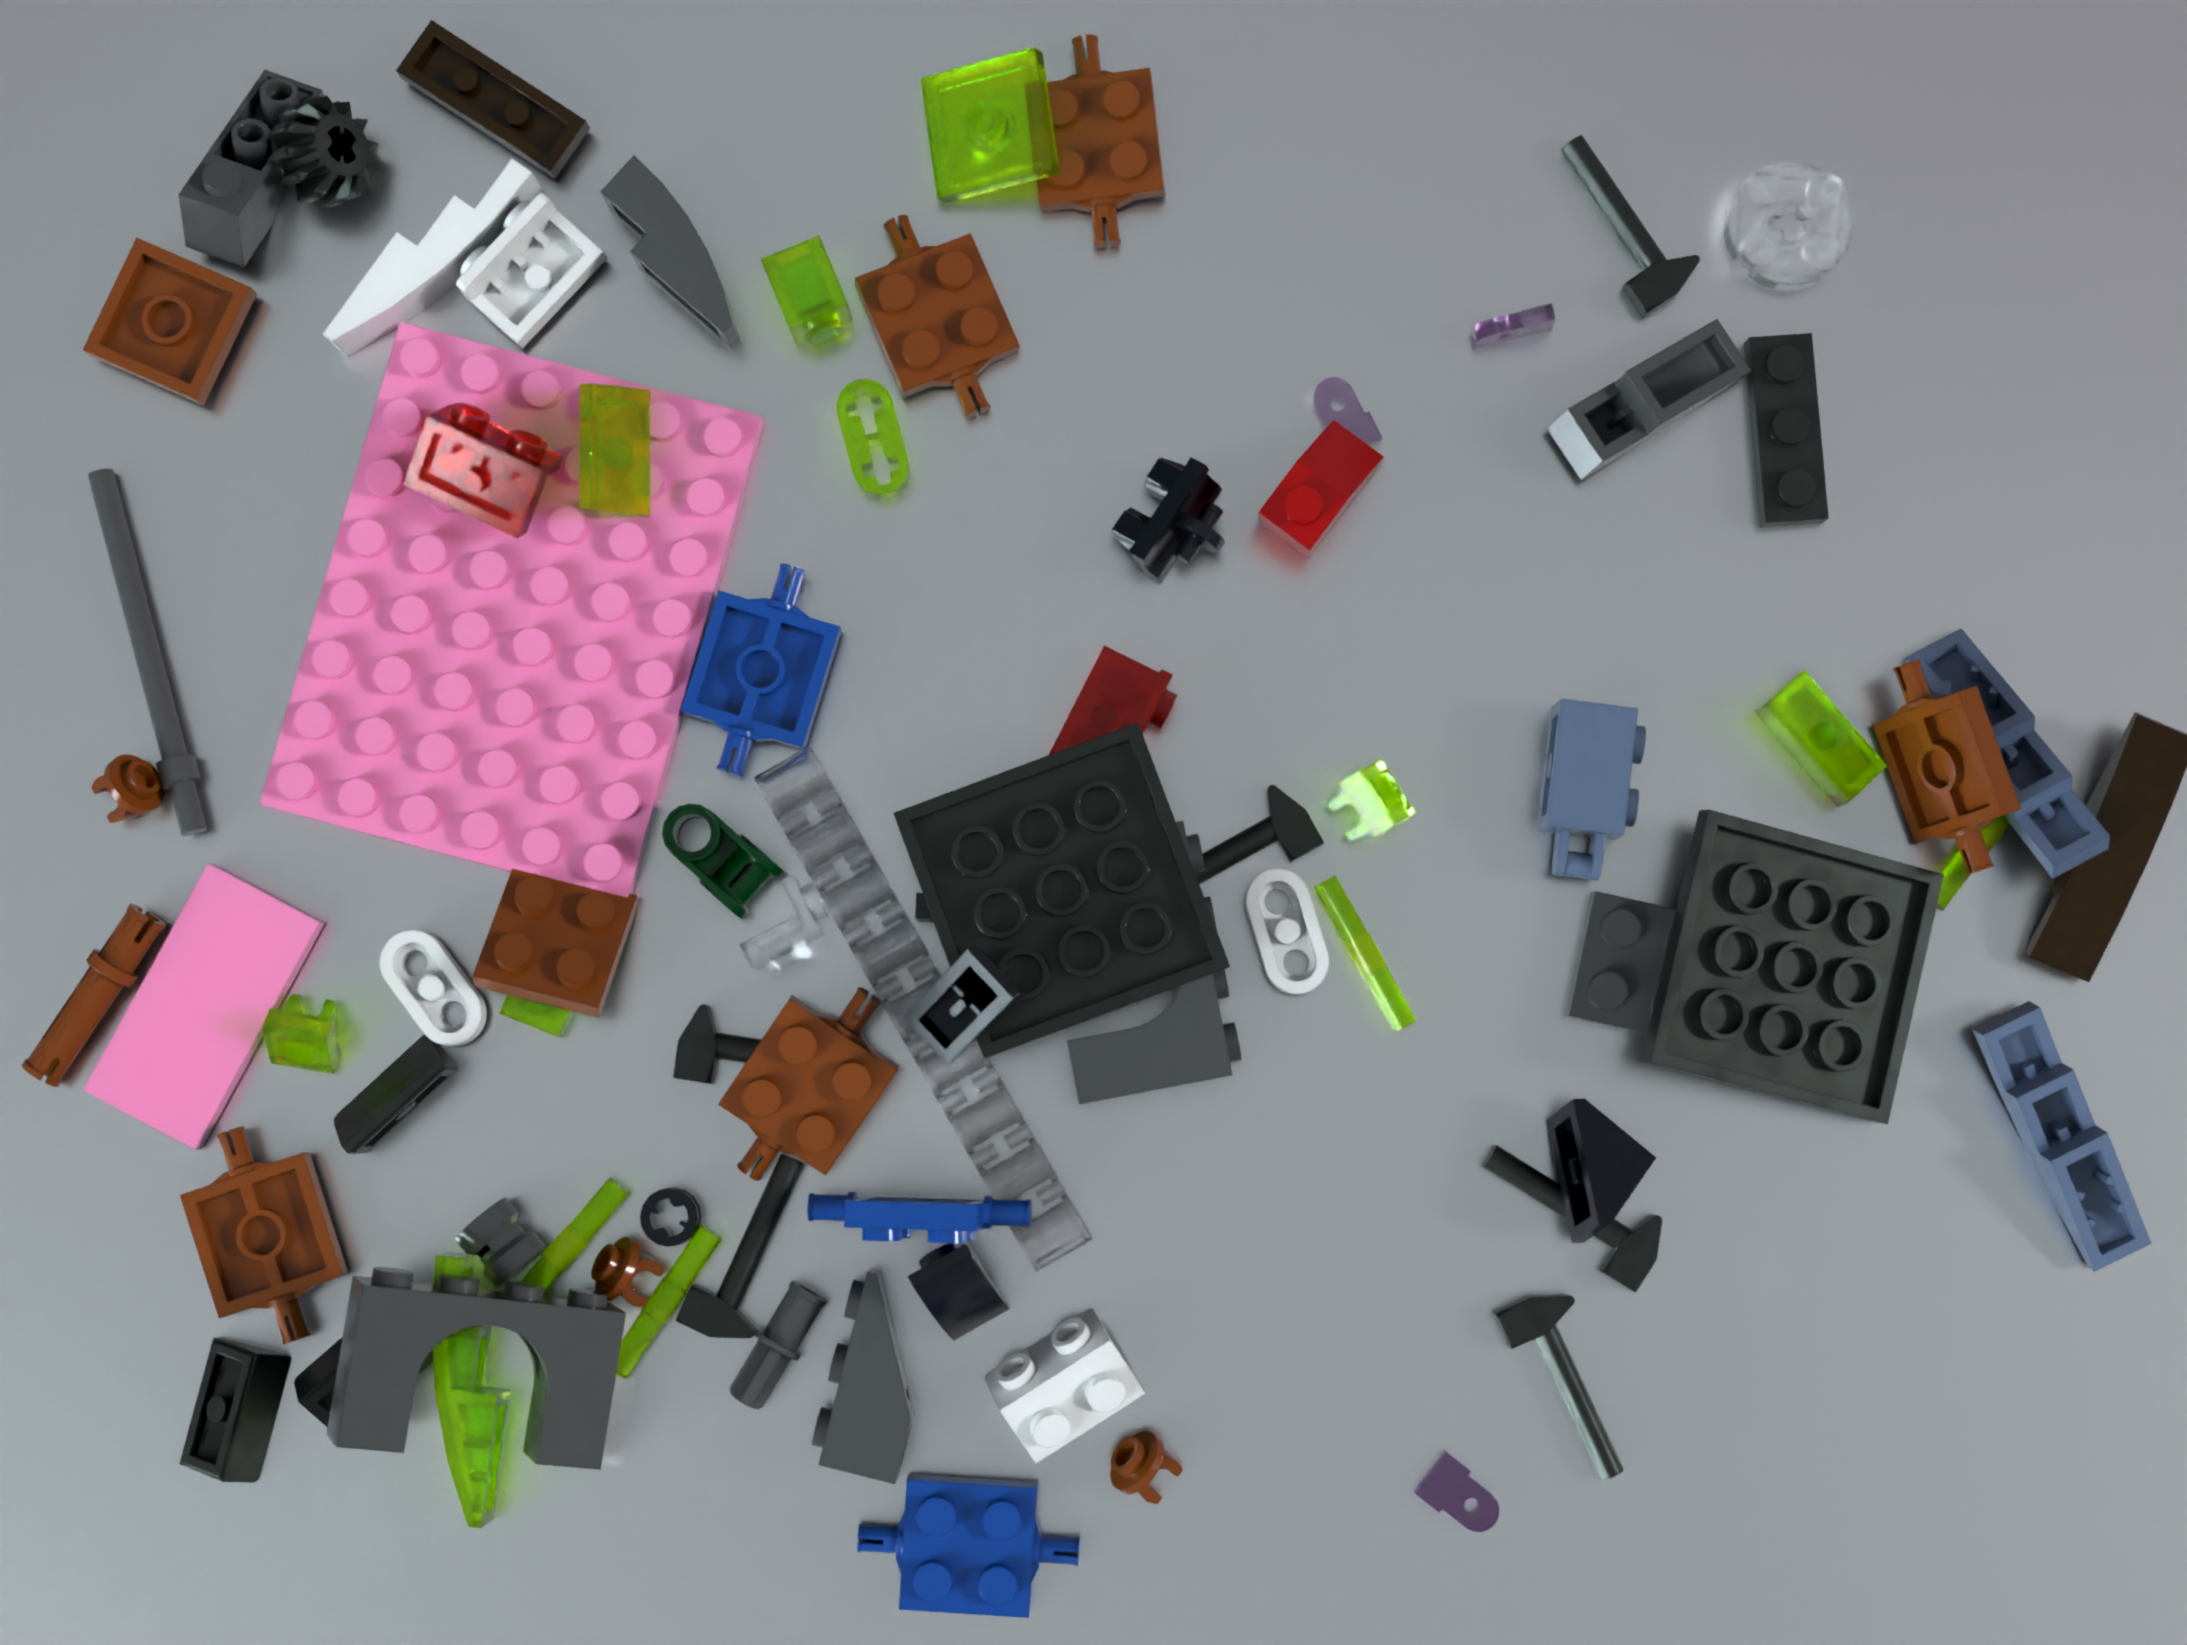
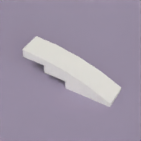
(413, 276)

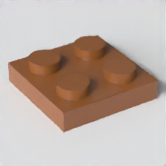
(170, 321)
(555, 943)

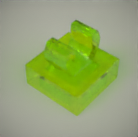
(1376, 800)
(302, 1038)

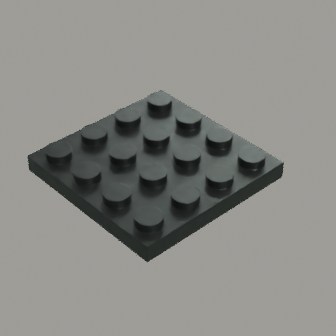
(1065, 885)
(1792, 967)

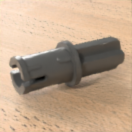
(776, 1345)

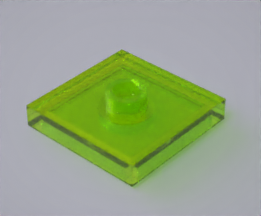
(990, 125)

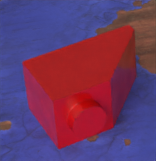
(1319, 488)

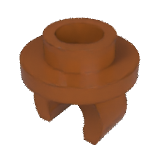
(132, 785)
(616, 1268)
(1137, 1462)

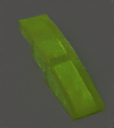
(468, 1410)

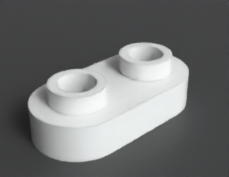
(1286, 932)
(432, 991)

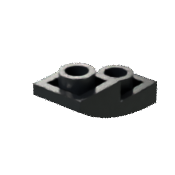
(957, 1289)

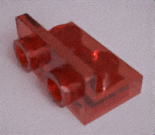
(481, 467)
(1117, 696)

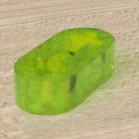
(859, 444)

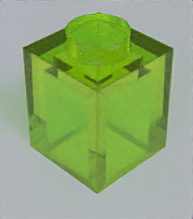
(808, 291)

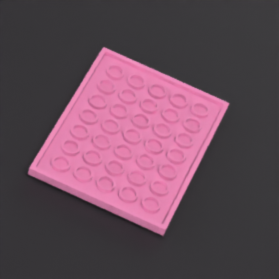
(500, 683)

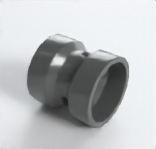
(500, 1243)

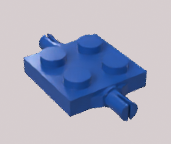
(761, 670)
(895, 1216)
(968, 1545)

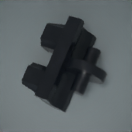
(1179, 523)

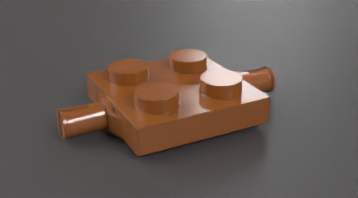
(1102, 142)
(937, 315)
(1946, 765)
(809, 1084)
(264, 1234)

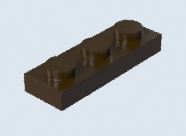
(493, 99)

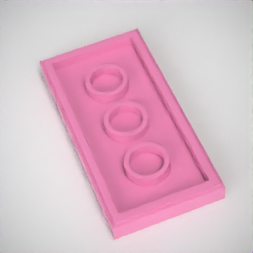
(203, 1006)

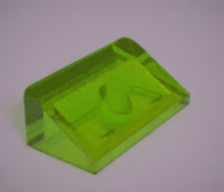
(614, 451)
(1821, 739)

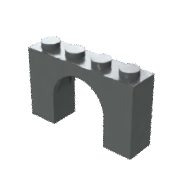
(1173, 1049)
(400, 1321)

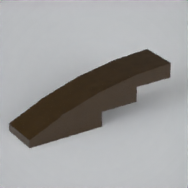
(2132, 807)

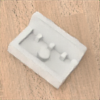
(529, 269)
(1063, 1385)

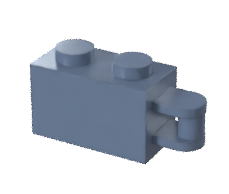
(1589, 781)

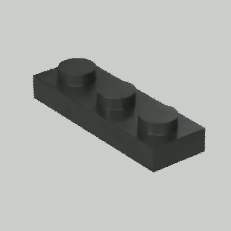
(1786, 430)

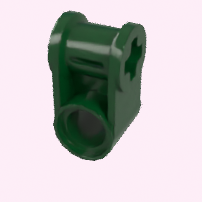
(722, 859)

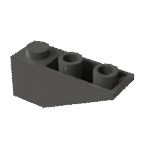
(235, 188)
(873, 1400)

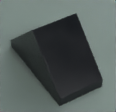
(962, 1004)
(1594, 1166)

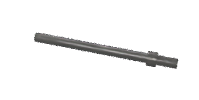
(177, 768)

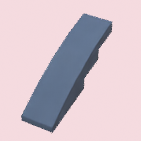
(2051, 815)
(2061, 1136)

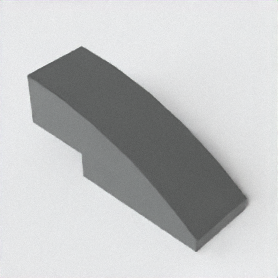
(670, 247)
(1648, 399)

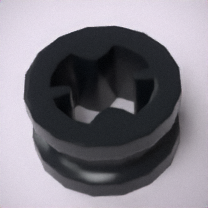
(664, 1235)

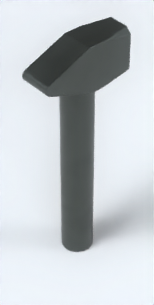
(1660, 277)
(1286, 824)
(702, 1046)
(1632, 1249)
(718, 1313)
(1536, 1319)

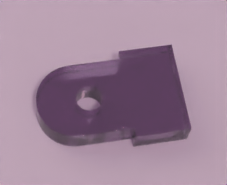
(1515, 325)
(1351, 416)
(1449, 1486)

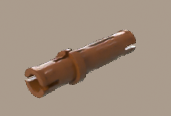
(107, 975)

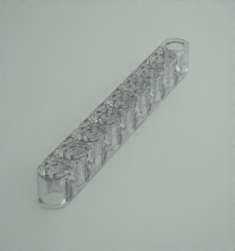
(901, 975)

